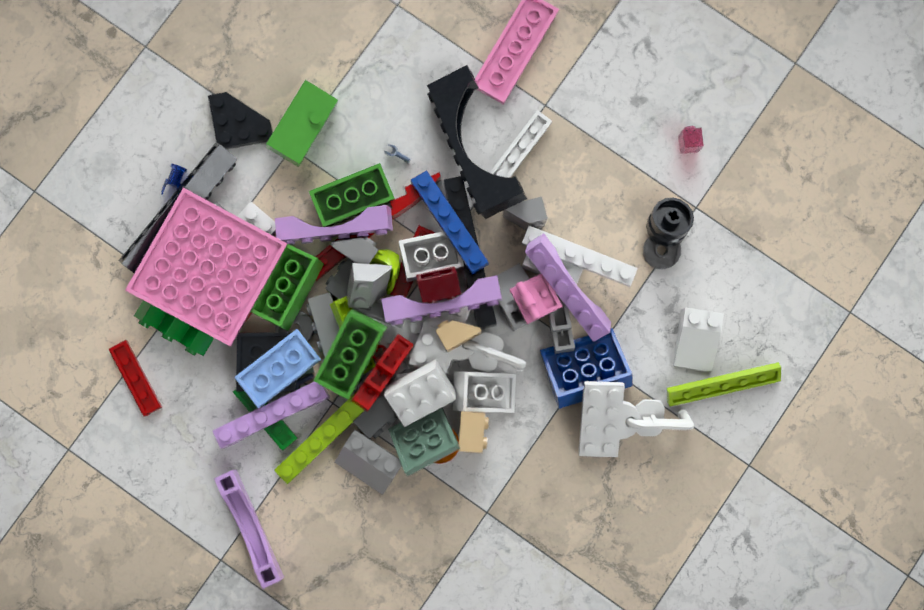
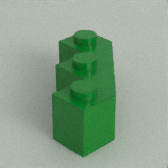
(173, 328)

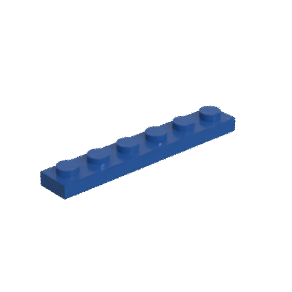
(449, 222)

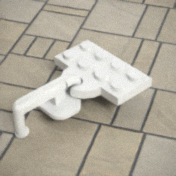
(481, 351)
(605, 418)

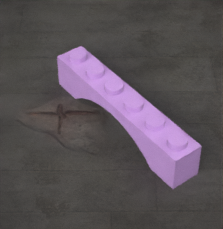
(371, 220)
(548, 262)
(482, 292)
(269, 414)
(259, 548)

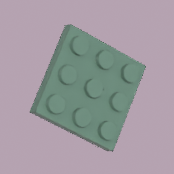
(423, 441)

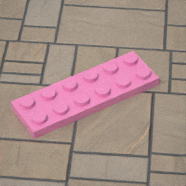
(515, 48)

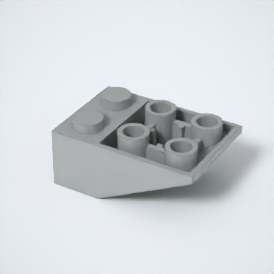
(508, 280)

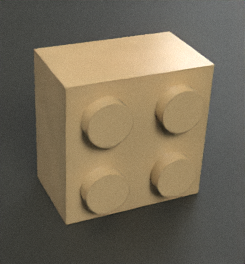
(472, 432)

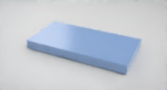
(277, 368)

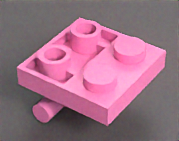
(535, 298)

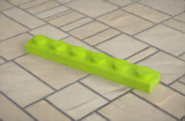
(723, 384)
(319, 440)

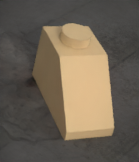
(455, 334)

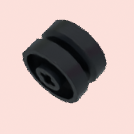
(670, 221)

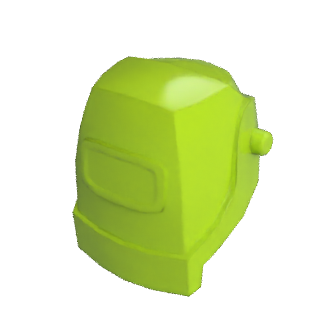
(388, 257)

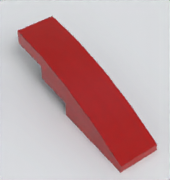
(409, 200)
(382, 372)

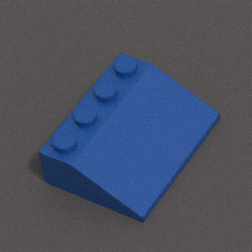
(588, 362)

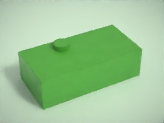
(301, 123)
(351, 195)
(287, 287)
(350, 353)

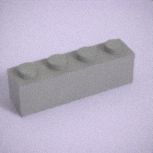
(324, 321)

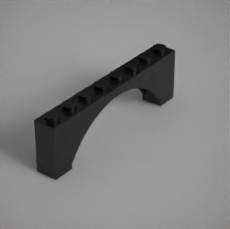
(489, 190)

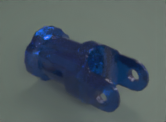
(175, 177)

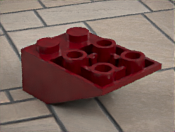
(438, 285)

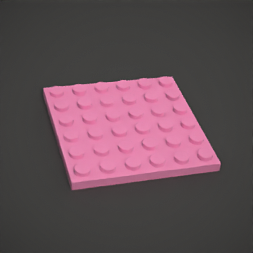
(206, 267)

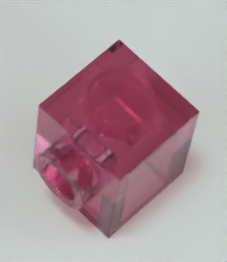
(690, 140)

